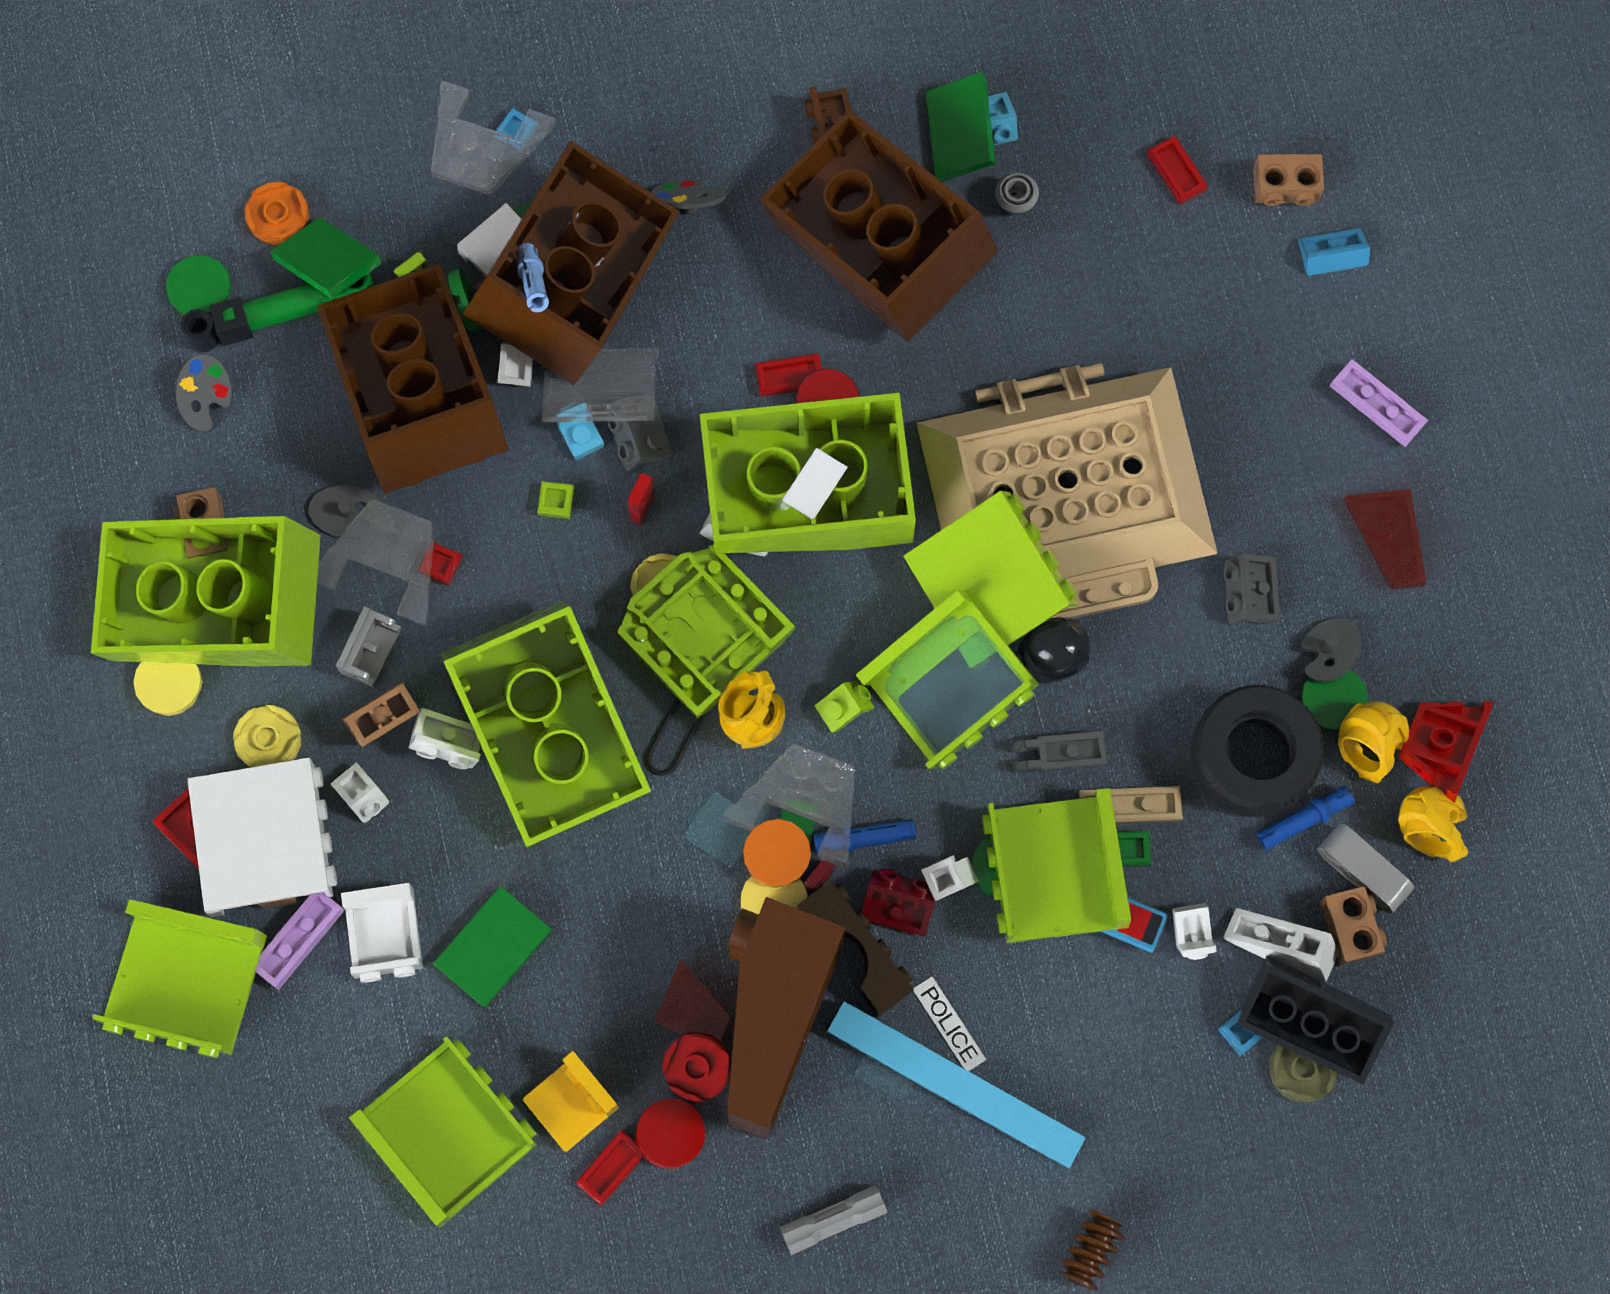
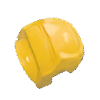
(749, 718)
(1380, 729)
(1431, 812)

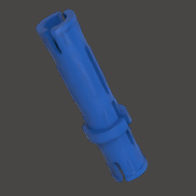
(1315, 812)
(874, 835)

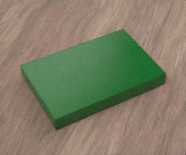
(960, 127)
(325, 257)
(492, 947)

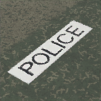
(949, 1024)

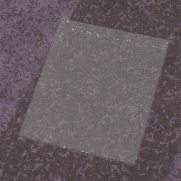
(612, 388)

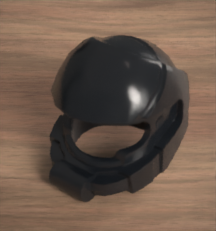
(1057, 647)

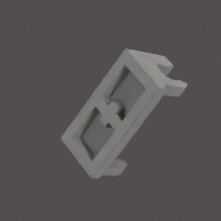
(368, 647)

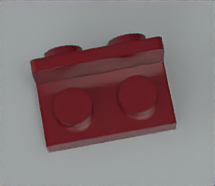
(898, 902)

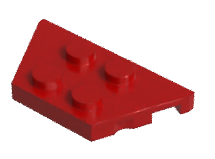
(1444, 743)

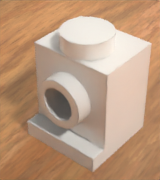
(949, 876)

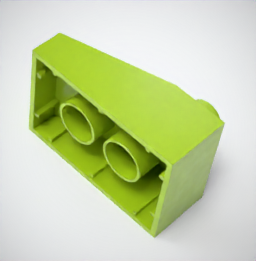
(762, 450)
(212, 608)
(545, 722)

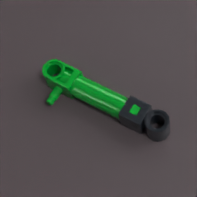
(237, 320)

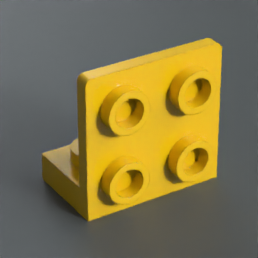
(570, 1102)

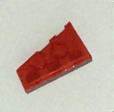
(1391, 534)

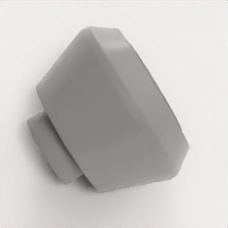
(1016, 192)

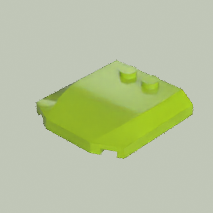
(702, 627)

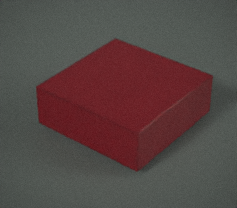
(819, 876)

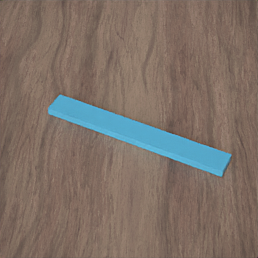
(956, 1085)

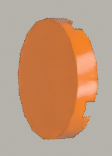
(276, 212)
(777, 853)

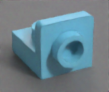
(1002, 119)
(581, 438)

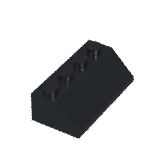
(1315, 1020)

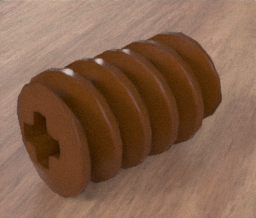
(1092, 1250)

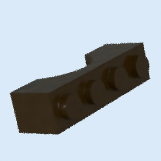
(883, 982)

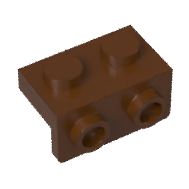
(826, 109)

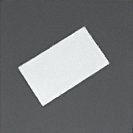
(814, 483)

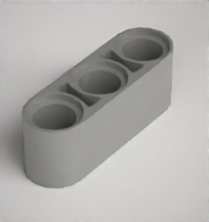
(1365, 867)

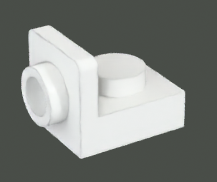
(514, 366)
(360, 793)

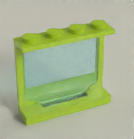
(949, 679)

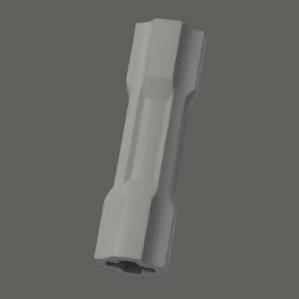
(813, 1228)

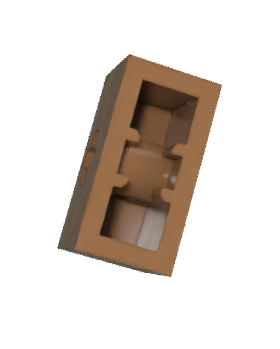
(380, 714)

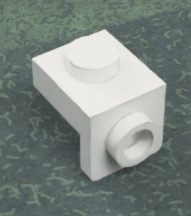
(1193, 931)

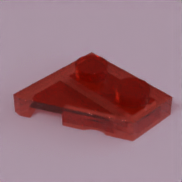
(691, 1007)

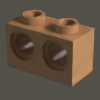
(1287, 170)
(187, 503)
(1344, 927)

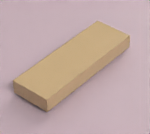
(1143, 804)

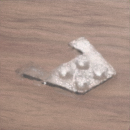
(478, 155)
(389, 543)
(808, 787)

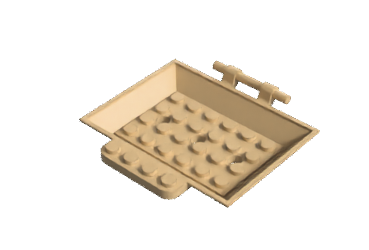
(1112, 522)

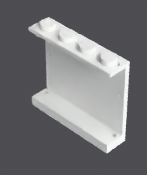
(261, 835)

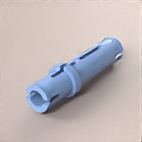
(530, 271)

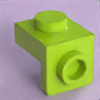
(844, 705)

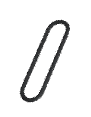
(659, 735)

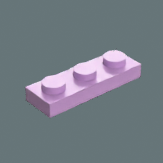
(1378, 403)
(297, 938)

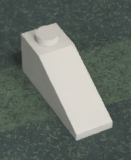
(1291, 944)

